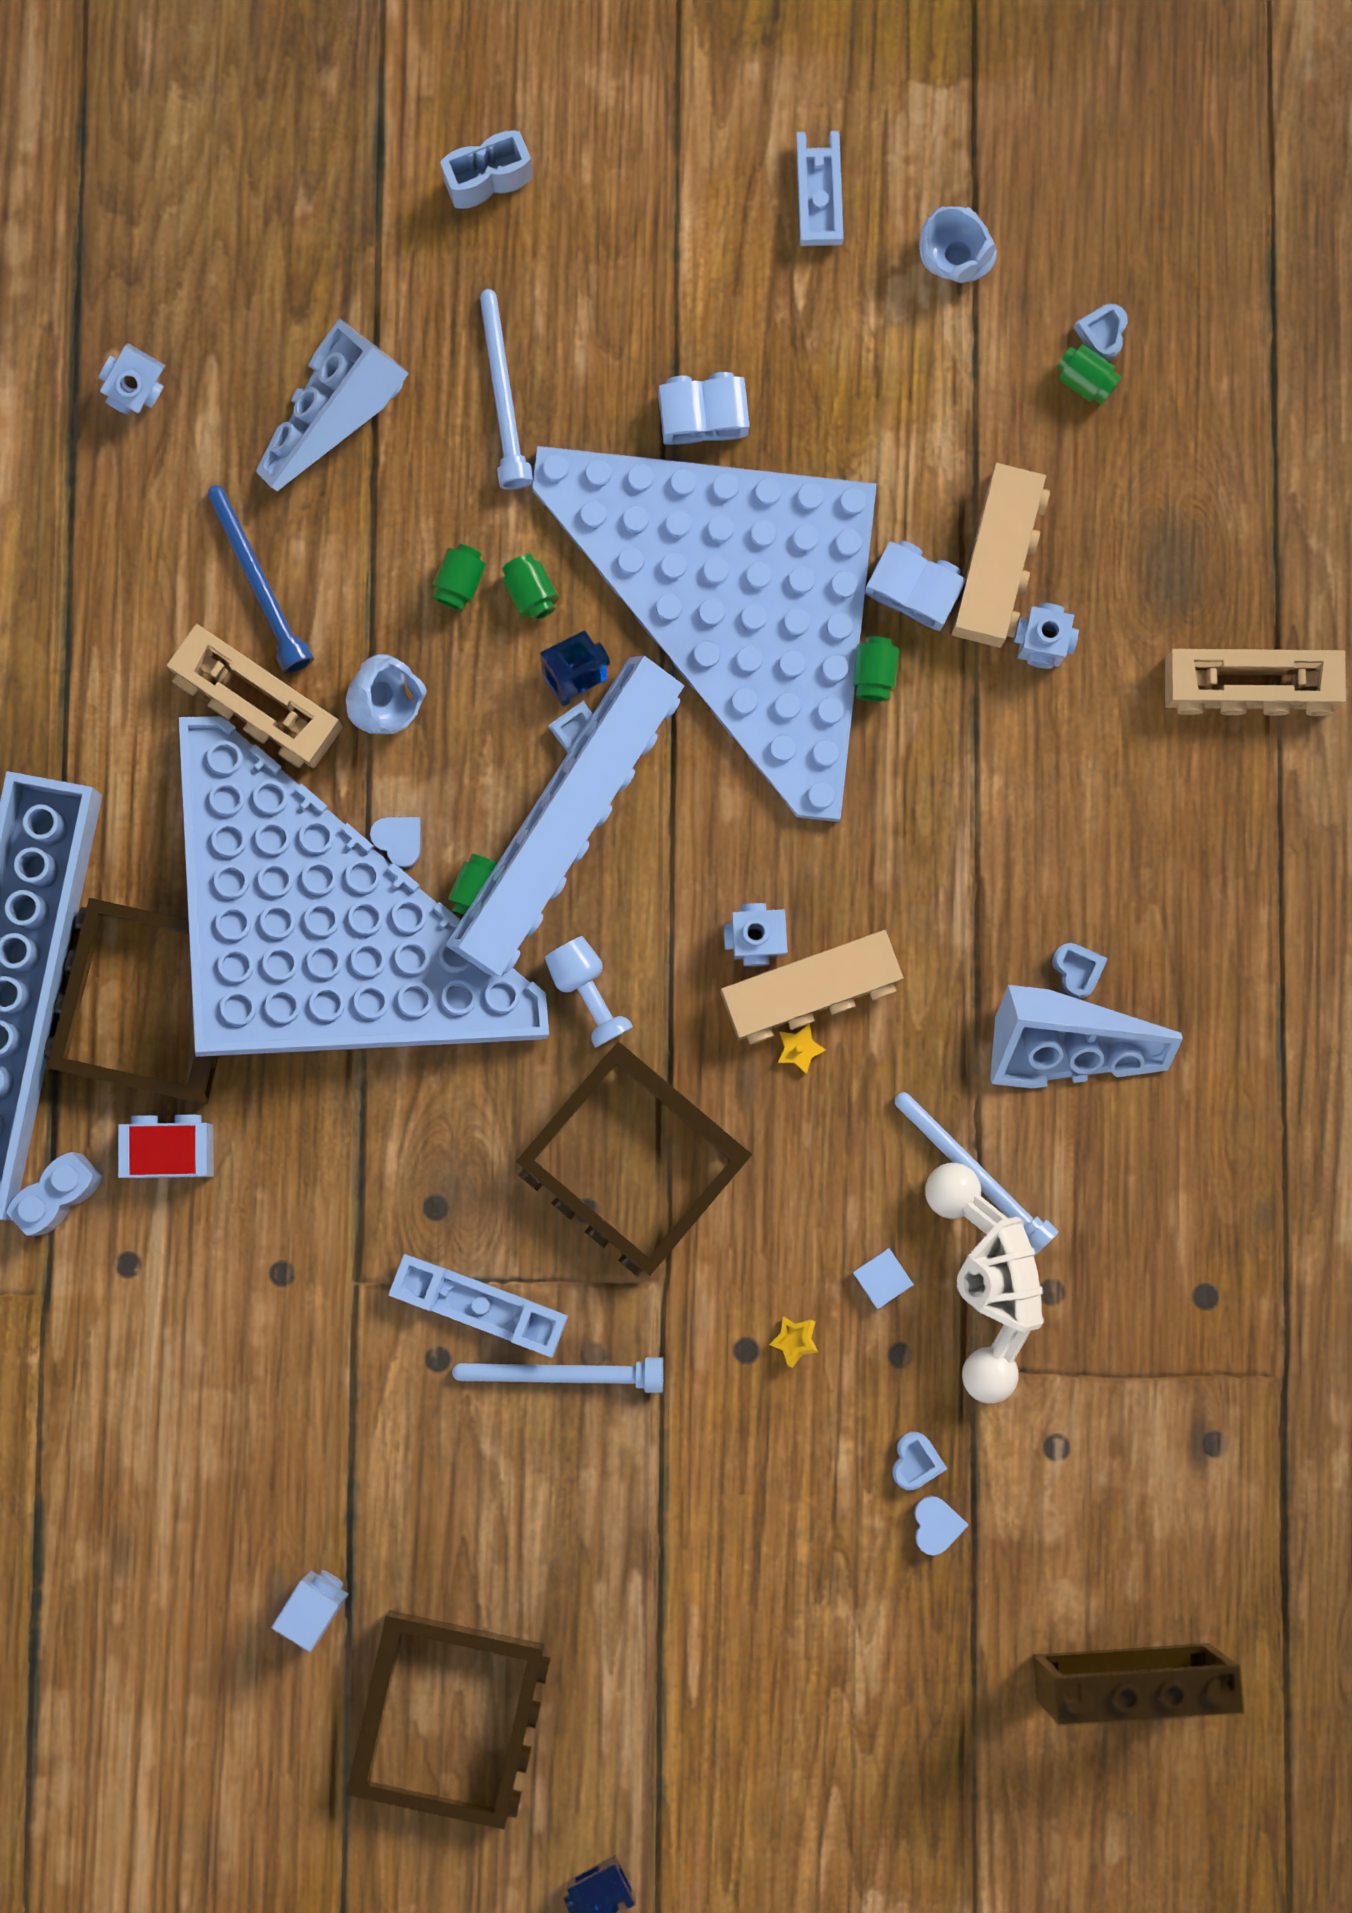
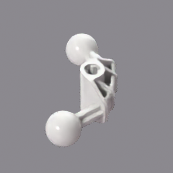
(995, 1279)

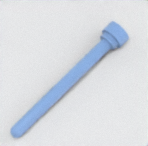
(514, 469)
(1037, 1231)
(645, 1374)

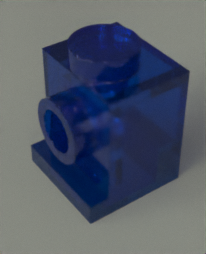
(574, 666)
(600, 1889)

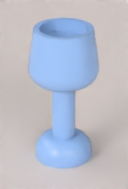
(575, 968)

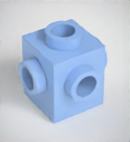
(141, 367)
(1037, 648)
(771, 926)

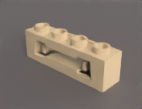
(195, 658)
(1326, 681)

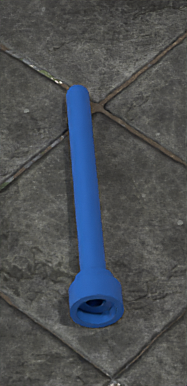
(292, 653)

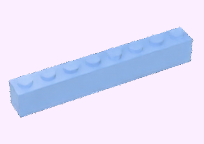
(565, 816)

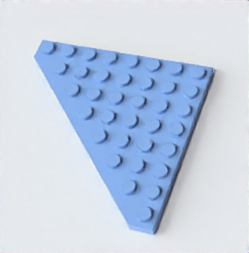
(745, 590)
(311, 930)

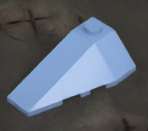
(345, 391)
(1058, 1036)

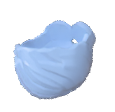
(956, 245)
(378, 696)

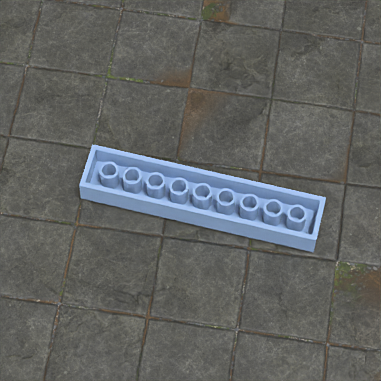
(43, 870)

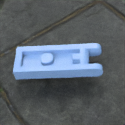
(819, 192)

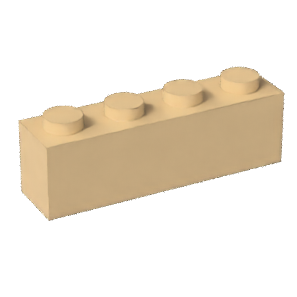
(999, 556)
(812, 985)

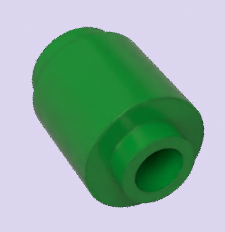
(1088, 374)
(458, 577)
(530, 587)
(876, 669)
(469, 882)

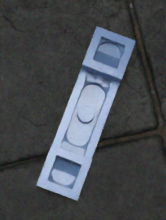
(478, 1305)

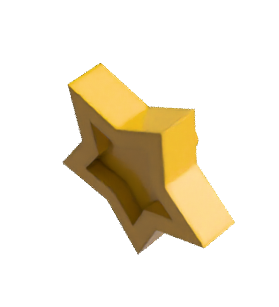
(799, 1048)
(795, 1340)

